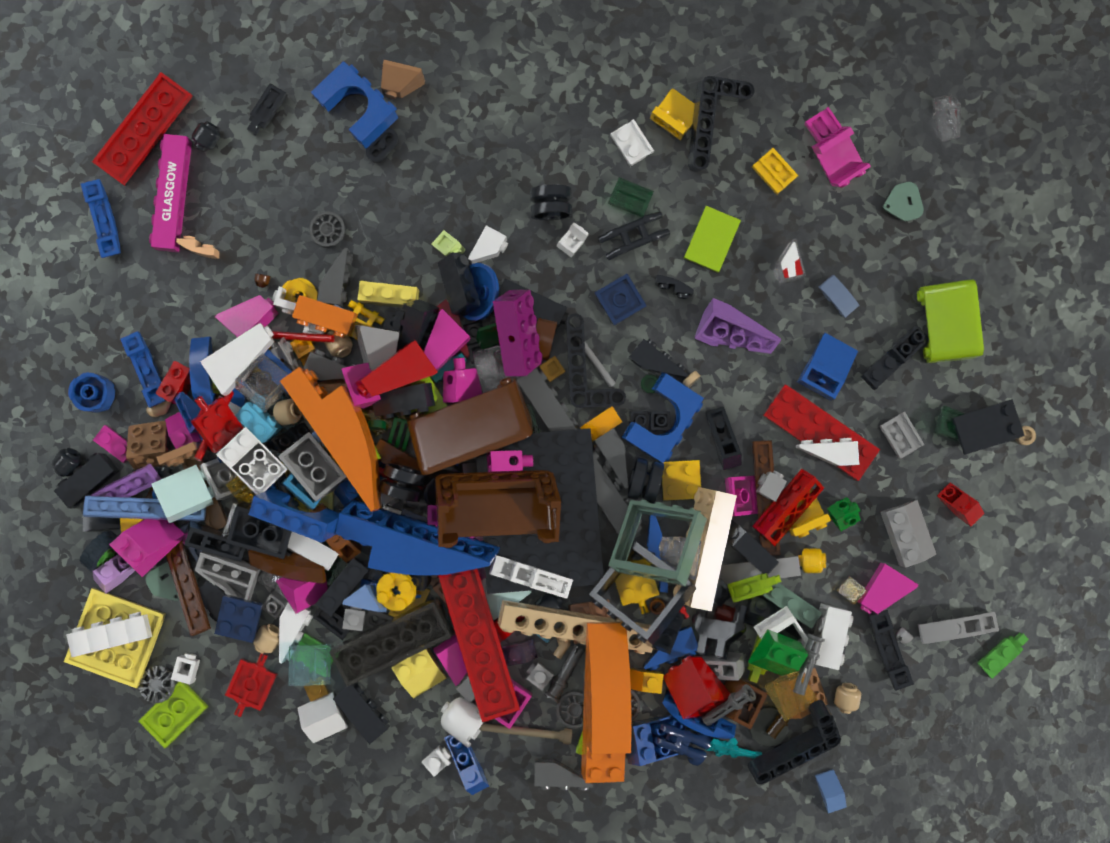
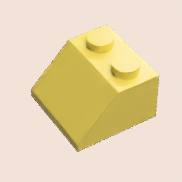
(419, 672)

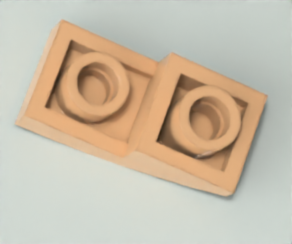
(194, 246)

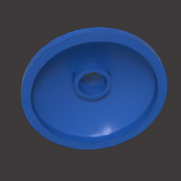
(487, 289)

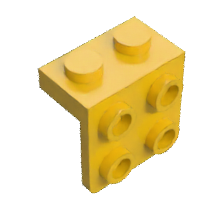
(810, 519)

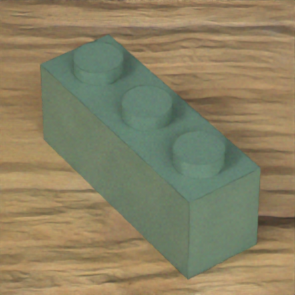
(799, 608)

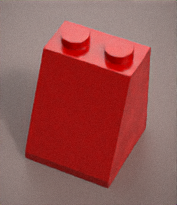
(695, 687)

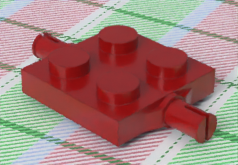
(216, 423)
(251, 684)

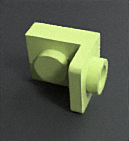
(447, 244)

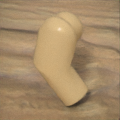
(159, 409)
(561, 649)

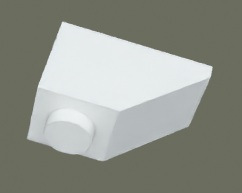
(488, 245)

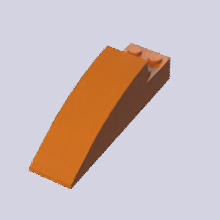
(341, 430)
(606, 703)

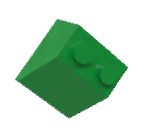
(778, 654)

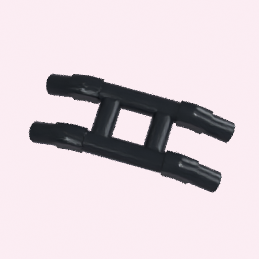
(628, 245)

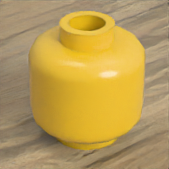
(812, 560)

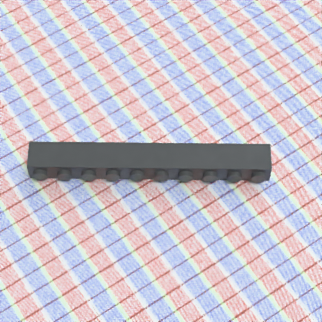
(555, 418)

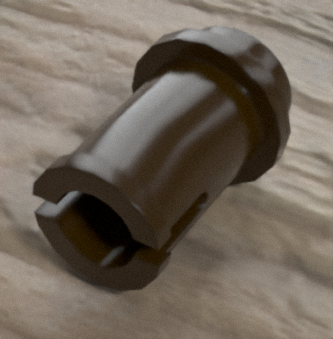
(777, 726)

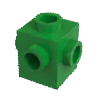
(844, 513)

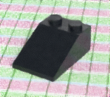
(988, 426)
(257, 534)

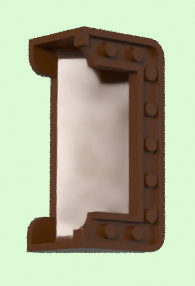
(470, 427)
(497, 505)

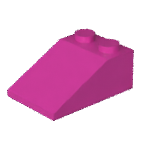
(147, 543)

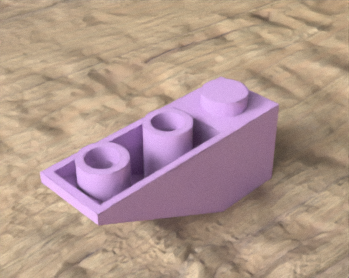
(112, 573)

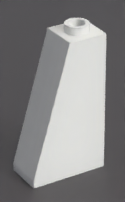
(236, 356)

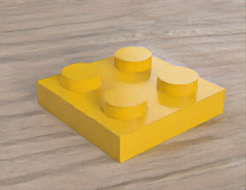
(680, 479)

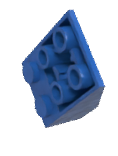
(828, 367)
(643, 734)

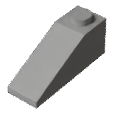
(725, 669)

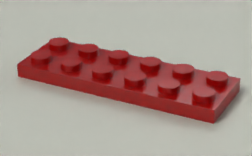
(142, 128)
(809, 422)

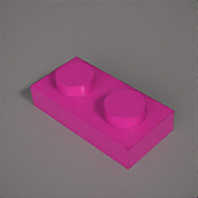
(112, 442)

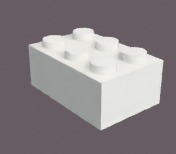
(832, 627)

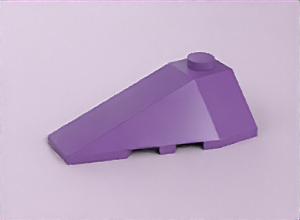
(730, 327)

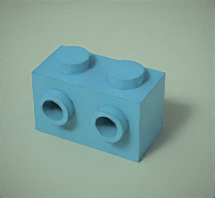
(258, 422)

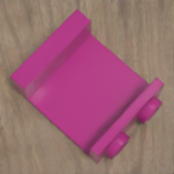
(840, 157)

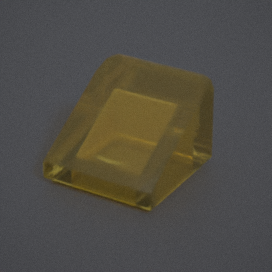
(852, 590)

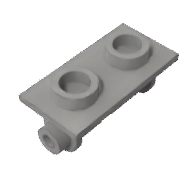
(284, 350)

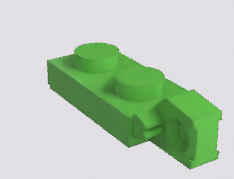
(1002, 654)

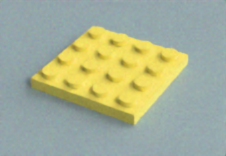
(123, 662)

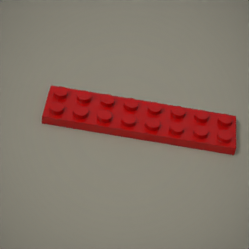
(479, 644)

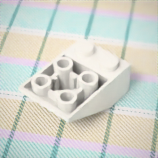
(251, 461)

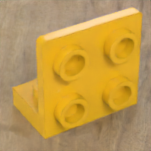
(674, 114)

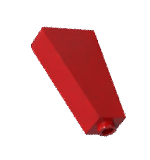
(400, 369)

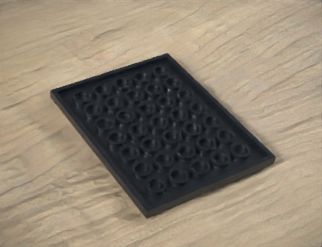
(578, 552)

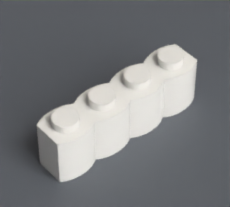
(109, 635)

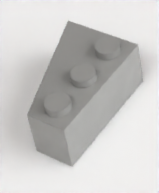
(232, 576)

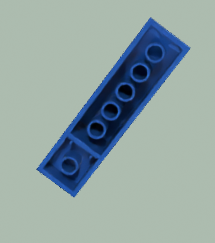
(408, 544)

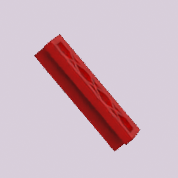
(786, 505)

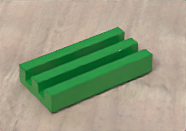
(403, 421)

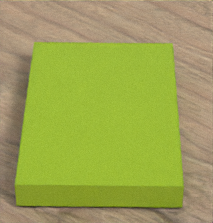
(712, 239)
(170, 718)

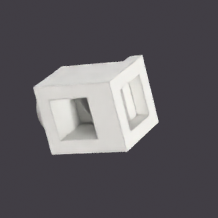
(180, 671)

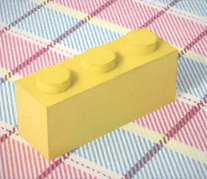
(386, 294)

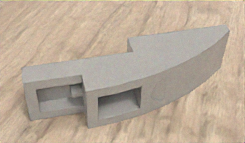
(958, 628)

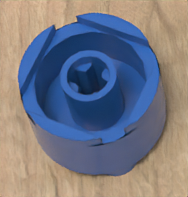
(80, 391)

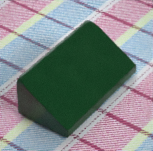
(487, 336)

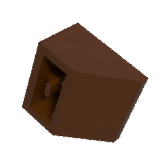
(750, 710)

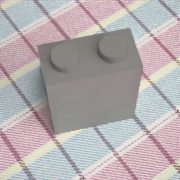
(376, 344)

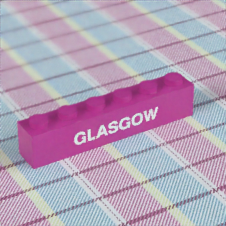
(171, 193)

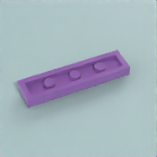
(130, 484)

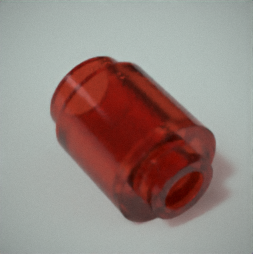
(724, 613)

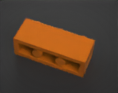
(324, 316)

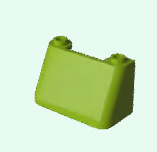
(952, 321)

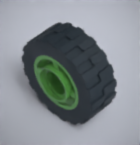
(98, 551)

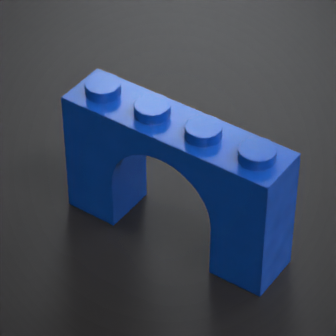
(346, 81)
(685, 404)
(274, 508)

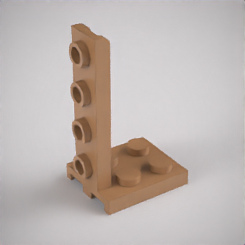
(184, 456)

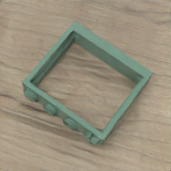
(627, 533)

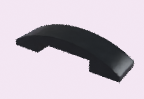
(889, 650)

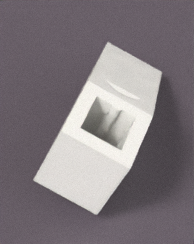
(837, 453)
(290, 629)

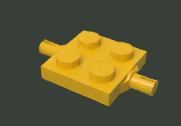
(636, 589)

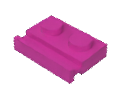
(822, 124)

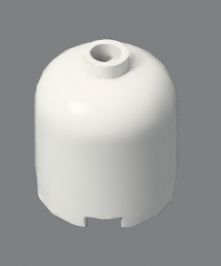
(461, 720)

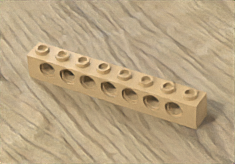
(511, 610)

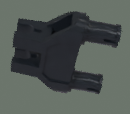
(719, 631)

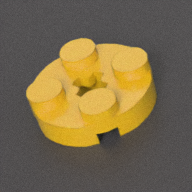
(299, 286)
(386, 596)

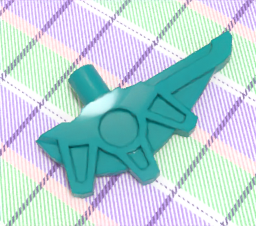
(730, 748)

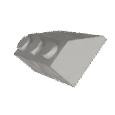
(312, 467)
(908, 534)

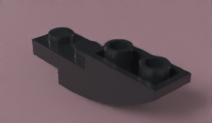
(895, 357)

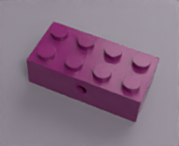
(517, 332)

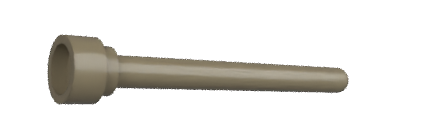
(563, 735)

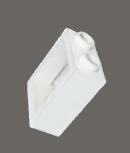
(780, 621)

